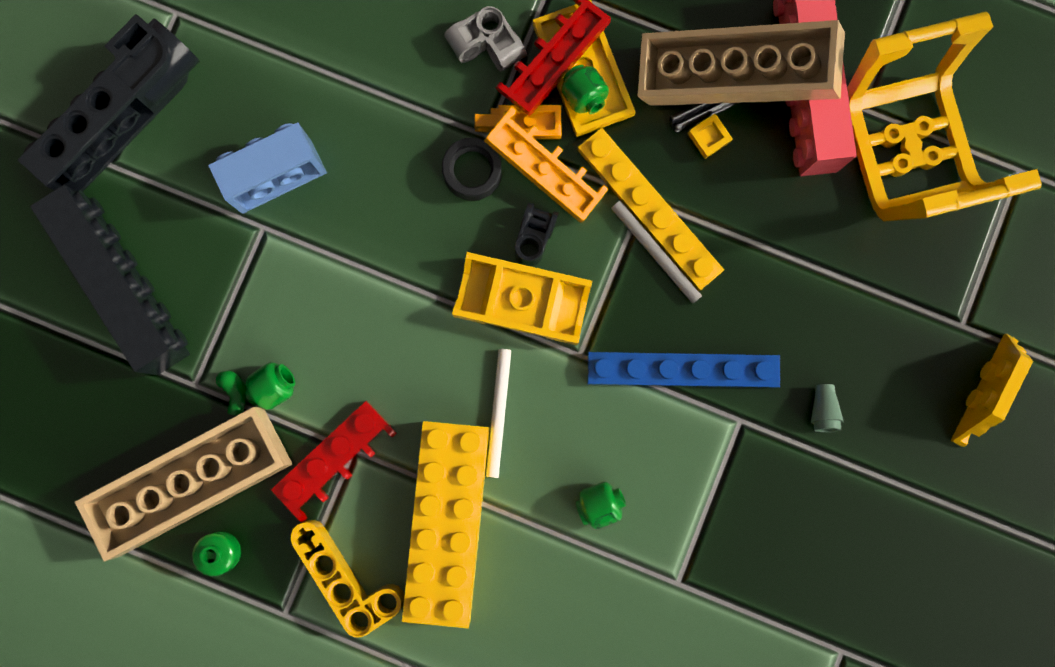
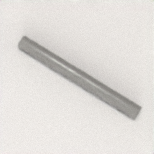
(656, 252)

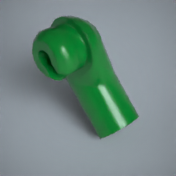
(235, 388)

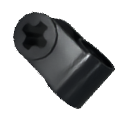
(535, 230)

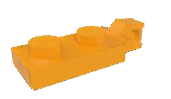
(545, 118)

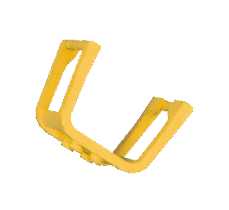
(972, 189)

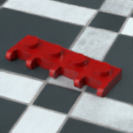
(555, 56)
(331, 458)

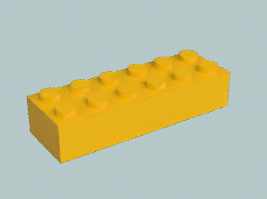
(446, 525)

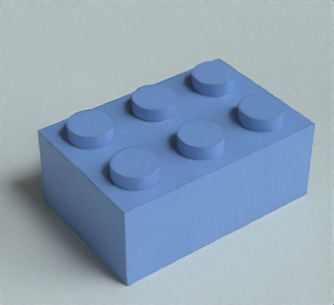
(267, 167)

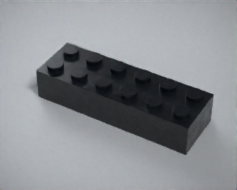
(111, 280)

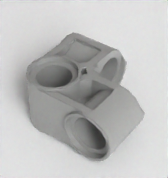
(470, 39)

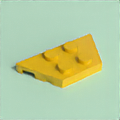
(996, 390)

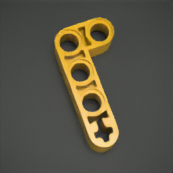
(342, 574)

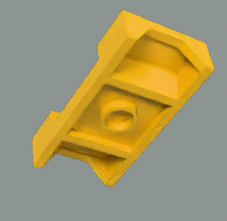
(522, 298)

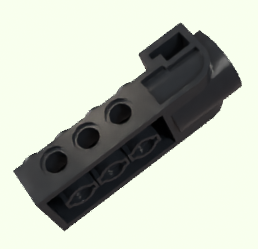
(114, 109)

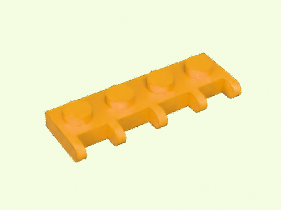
(543, 167)

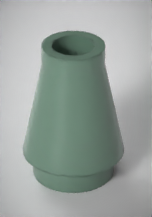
(826, 409)

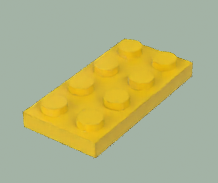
(599, 55)

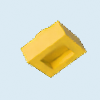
(710, 136)

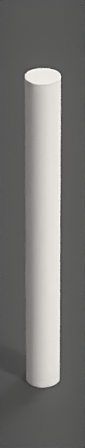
(498, 413)

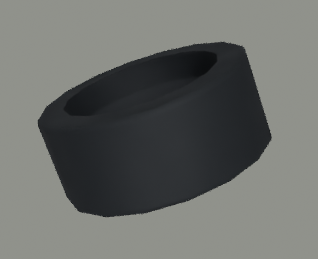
(471, 145)

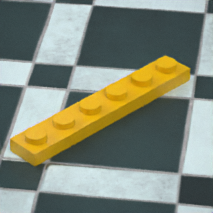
(650, 209)

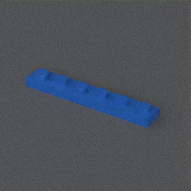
(683, 369)

